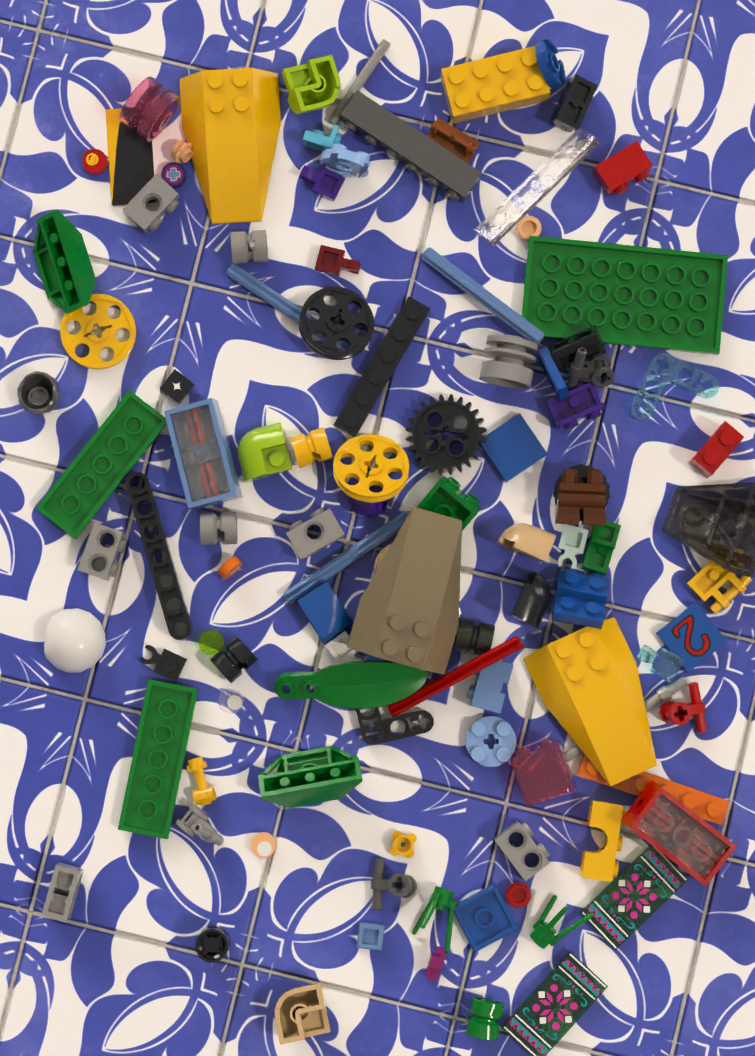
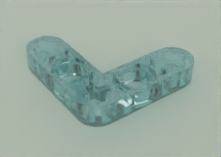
(671, 376)

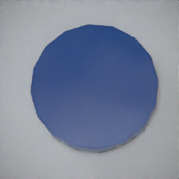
(549, 65)

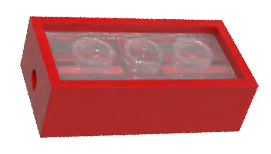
(678, 833)

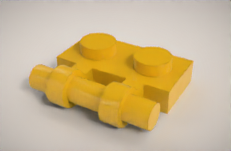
(710, 579)

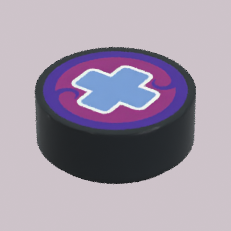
(174, 174)

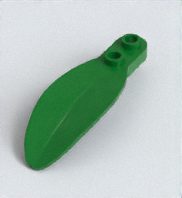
(353, 684)

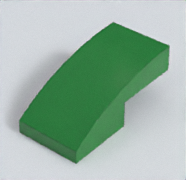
(601, 548)

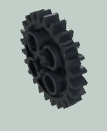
(450, 412)

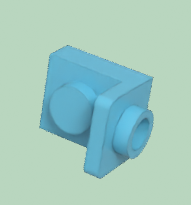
(319, 141)

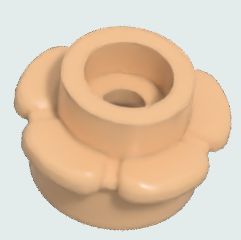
(182, 151)

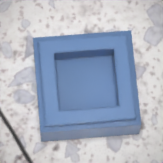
(370, 936)

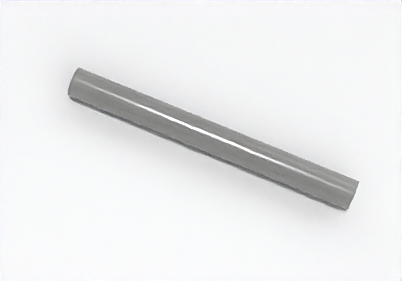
(360, 80)

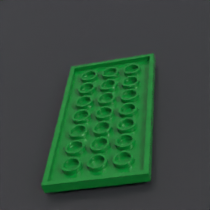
(627, 292)

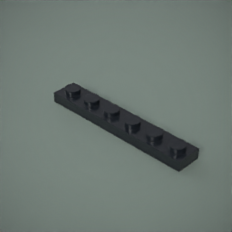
(381, 367)

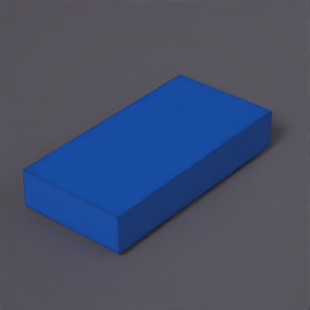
(552, 373)

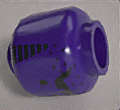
(369, 509)

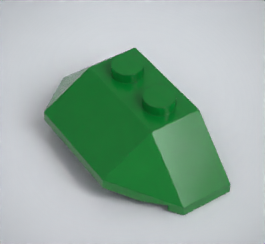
(63, 262)
(310, 777)

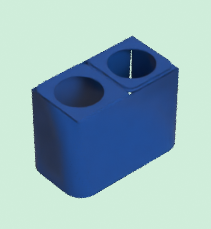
(324, 612)

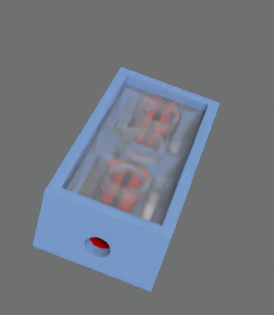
(203, 454)

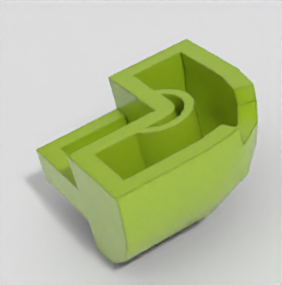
(312, 84)
(263, 453)

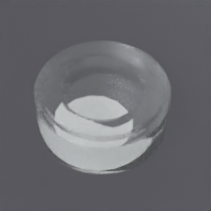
(230, 701)

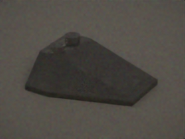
(716, 524)

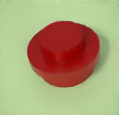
(518, 894)

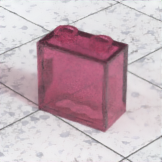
(543, 772)

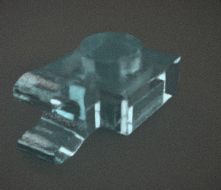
(664, 663)

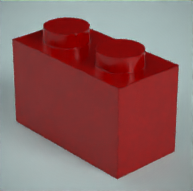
(622, 169)
(716, 449)

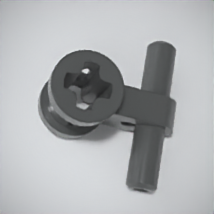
(590, 369)
(379, 884)

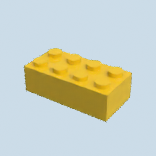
(494, 85)

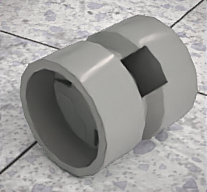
(240, 247)
(218, 528)

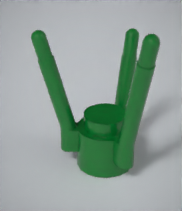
(440, 901)
(544, 932)

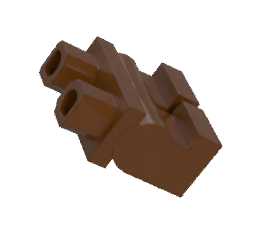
(581, 496)

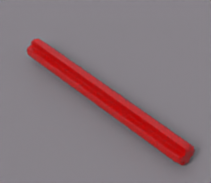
(457, 675)

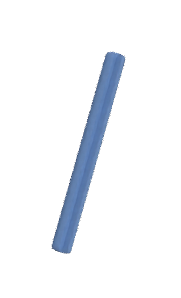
(482, 295)
(274, 299)
(345, 558)

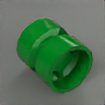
(484, 1019)

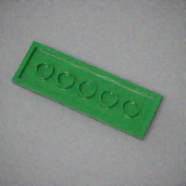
(102, 464)
(158, 759)

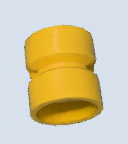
(311, 447)

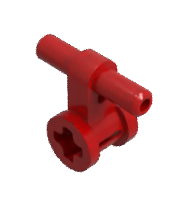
(684, 710)

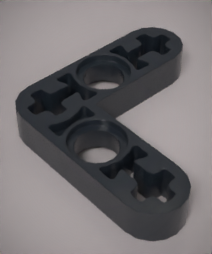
(384, 726)

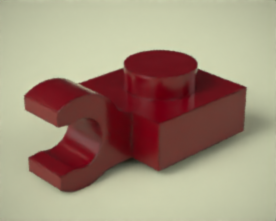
(332, 260)

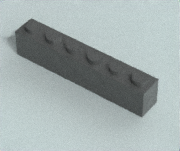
(410, 146)

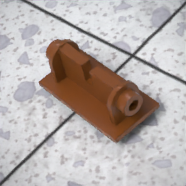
(453, 140)

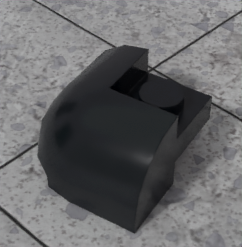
(532, 600)

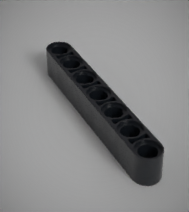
(151, 547)

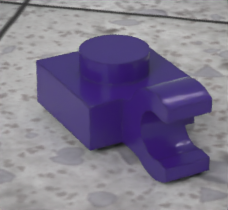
(325, 183)

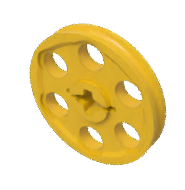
(108, 339)
(378, 475)

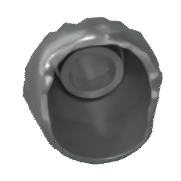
(39, 393)

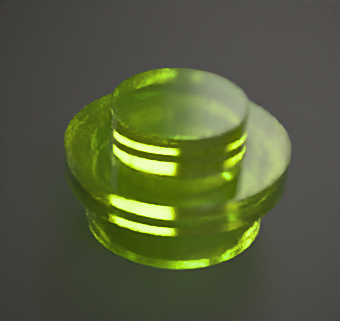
(211, 642)

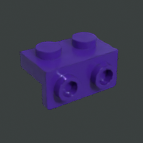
(580, 403)

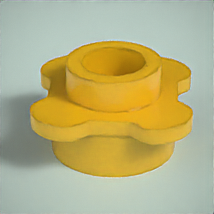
(409, 840)

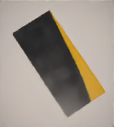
(129, 160)

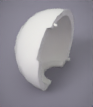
(74, 640)

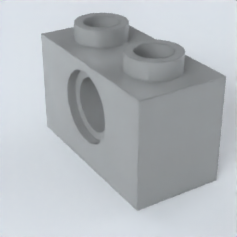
(156, 190)
(330, 533)

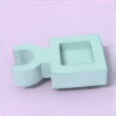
(572, 541)

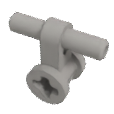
(195, 823)

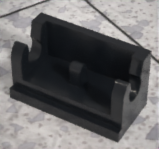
(573, 103)
(565, 350)

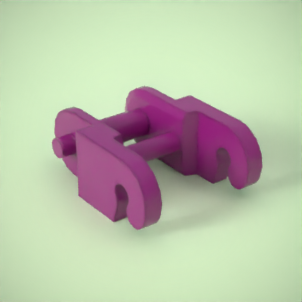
(435, 964)

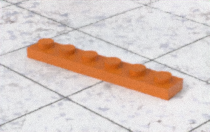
(703, 804)

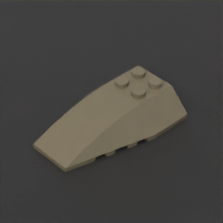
(414, 595)

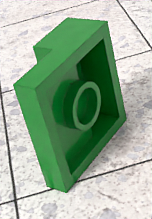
(450, 501)

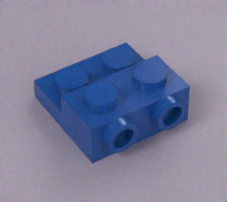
(580, 598)

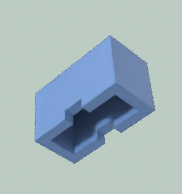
(488, 687)

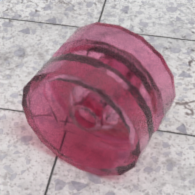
(149, 108)

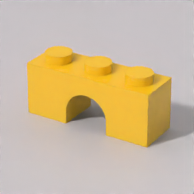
(602, 863)

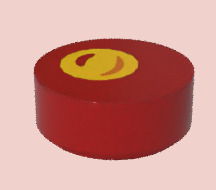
(95, 161)

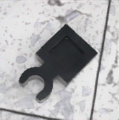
(167, 664)

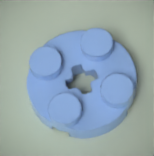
(345, 161)
(480, 730)

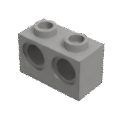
(95, 550)
(517, 853)
(62, 892)

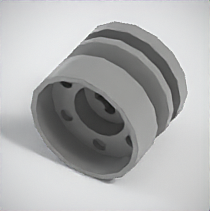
(509, 356)

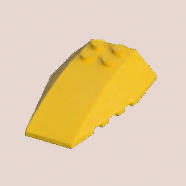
(233, 133)
(597, 698)

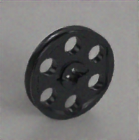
(325, 323)

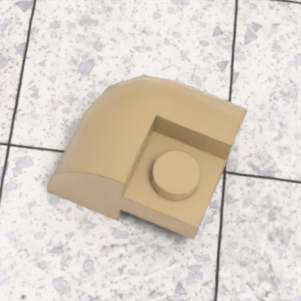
(527, 540)
(301, 1014)

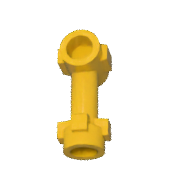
(204, 794)

